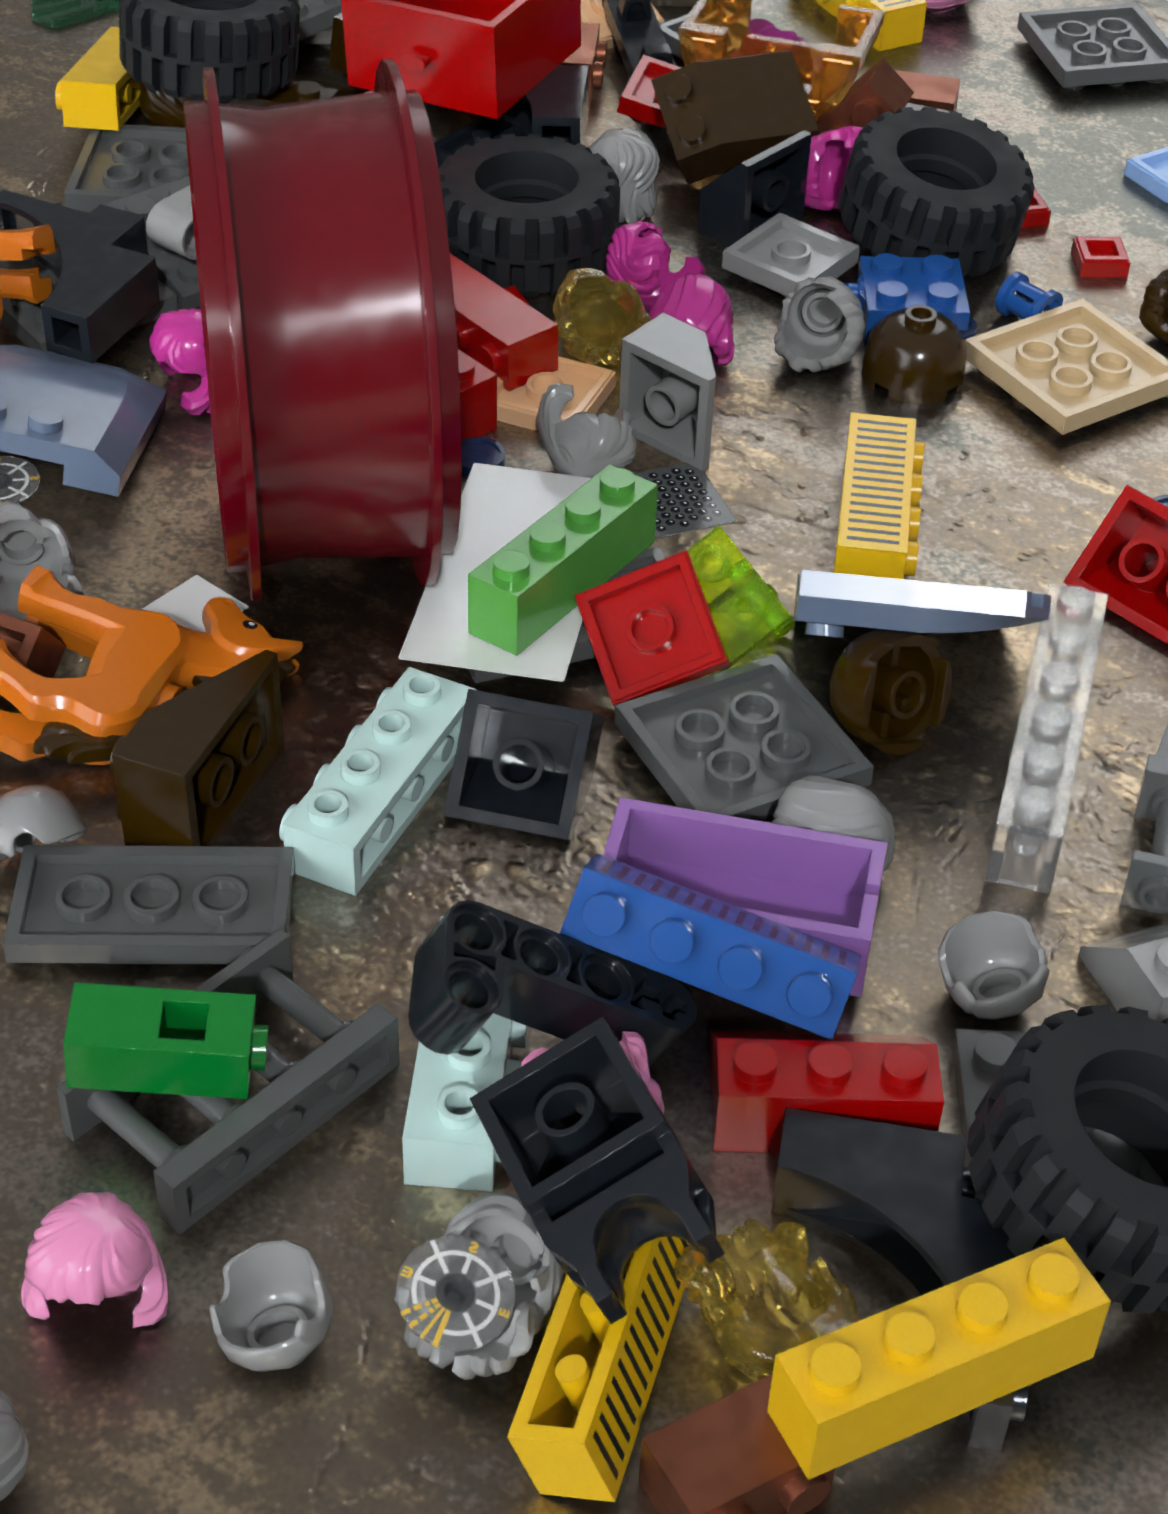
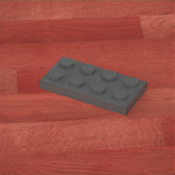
(146, 903)

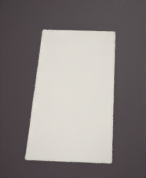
(494, 510)

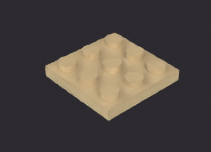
(1071, 365)

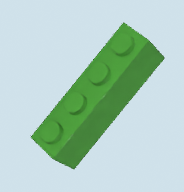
(563, 553)

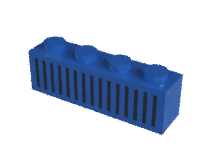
(711, 945)

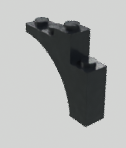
(555, 105)
(101, 270)
(904, 1204)

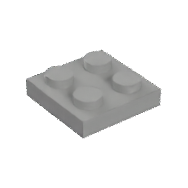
(788, 252)

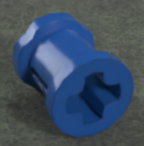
(1028, 298)

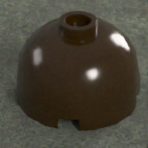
(915, 355)
(890, 689)

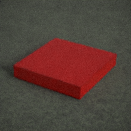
(652, 629)

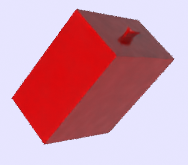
(461, 51)

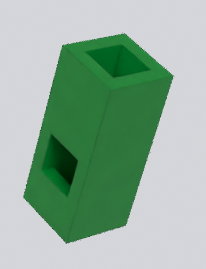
(163, 1041)

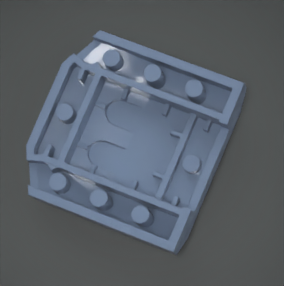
(76, 415)
(838, 600)

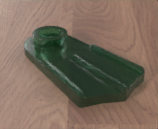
(65, 12)

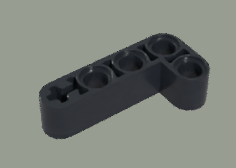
(506, 966)

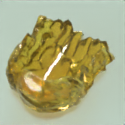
(596, 315)
(764, 1294)

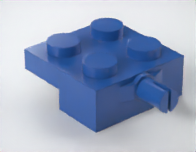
(897, 282)

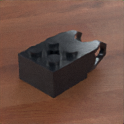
(595, 1161)

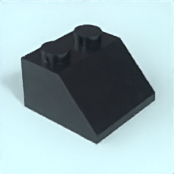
(756, 191)
(523, 764)

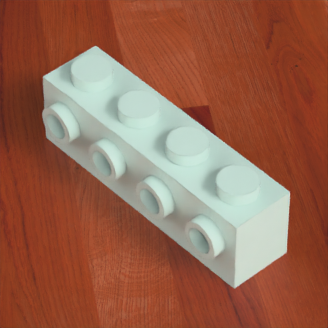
(376, 782)
(441, 1129)

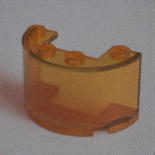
(827, 70)

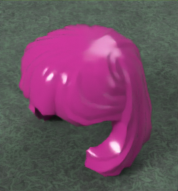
(828, 166)
(643, 259)
(703, 305)
(179, 348)

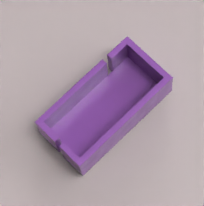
(777, 871)

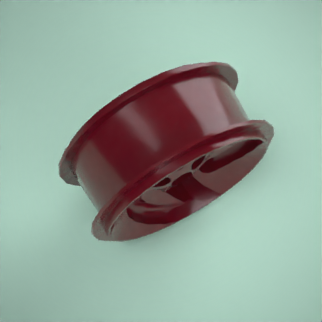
(327, 327)

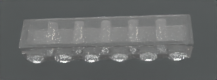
(1047, 741)

